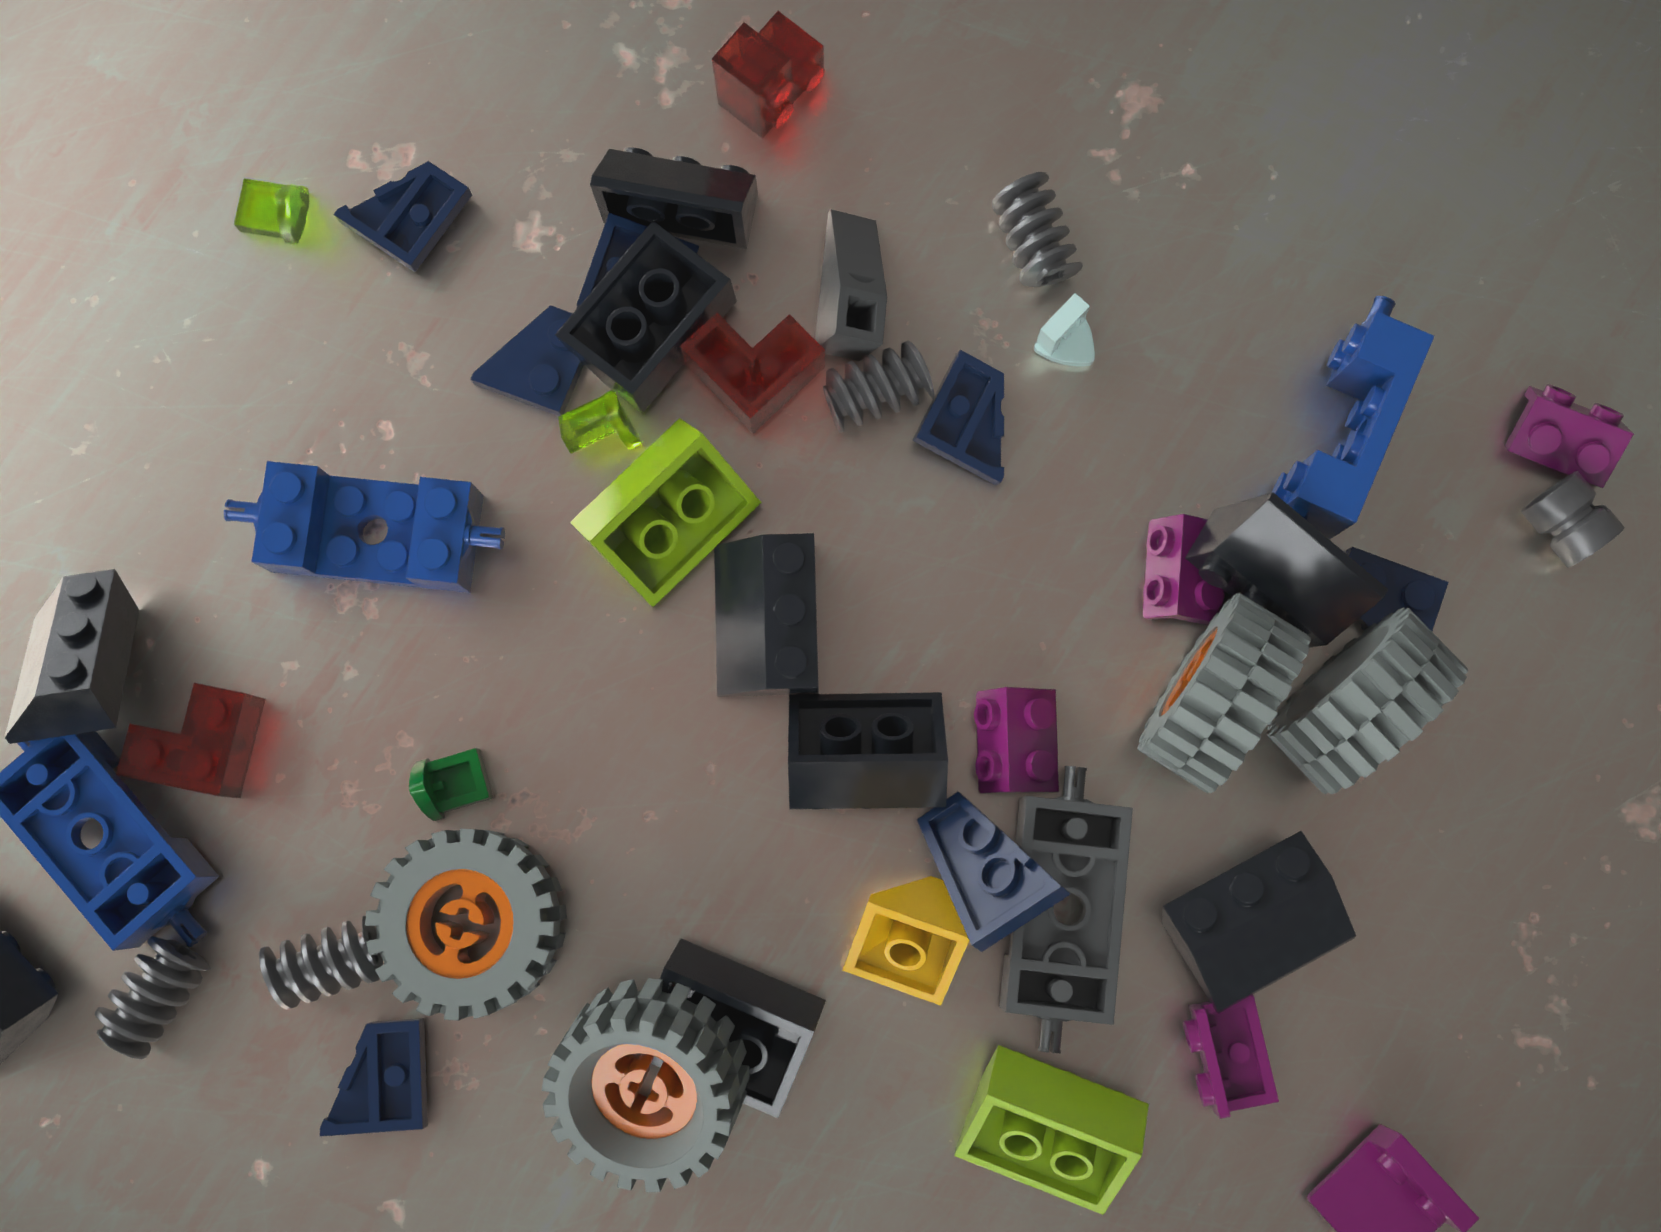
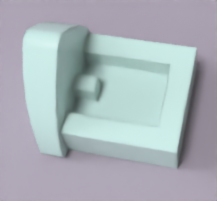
(1067, 335)

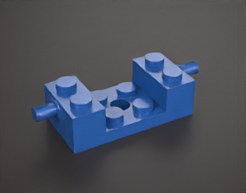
(1378, 369)
(317, 524)
(136, 873)

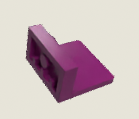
(1388, 1189)

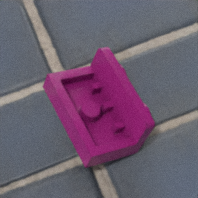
(1569, 435)
(1171, 581)
(1016, 740)
(1231, 1056)

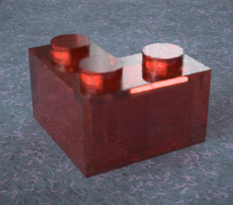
(767, 72)
(754, 379)
(207, 754)

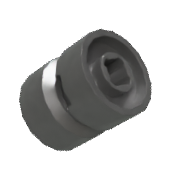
(1572, 519)

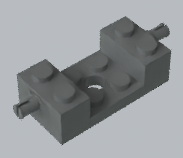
(1070, 968)

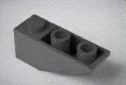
(851, 288)

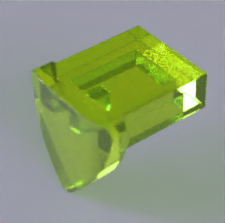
(272, 210)
(596, 421)

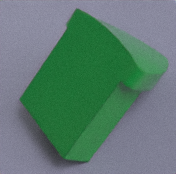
(449, 783)

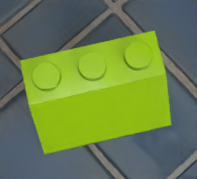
(666, 511)
(1053, 1130)

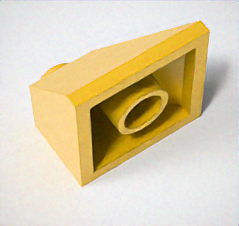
(909, 940)

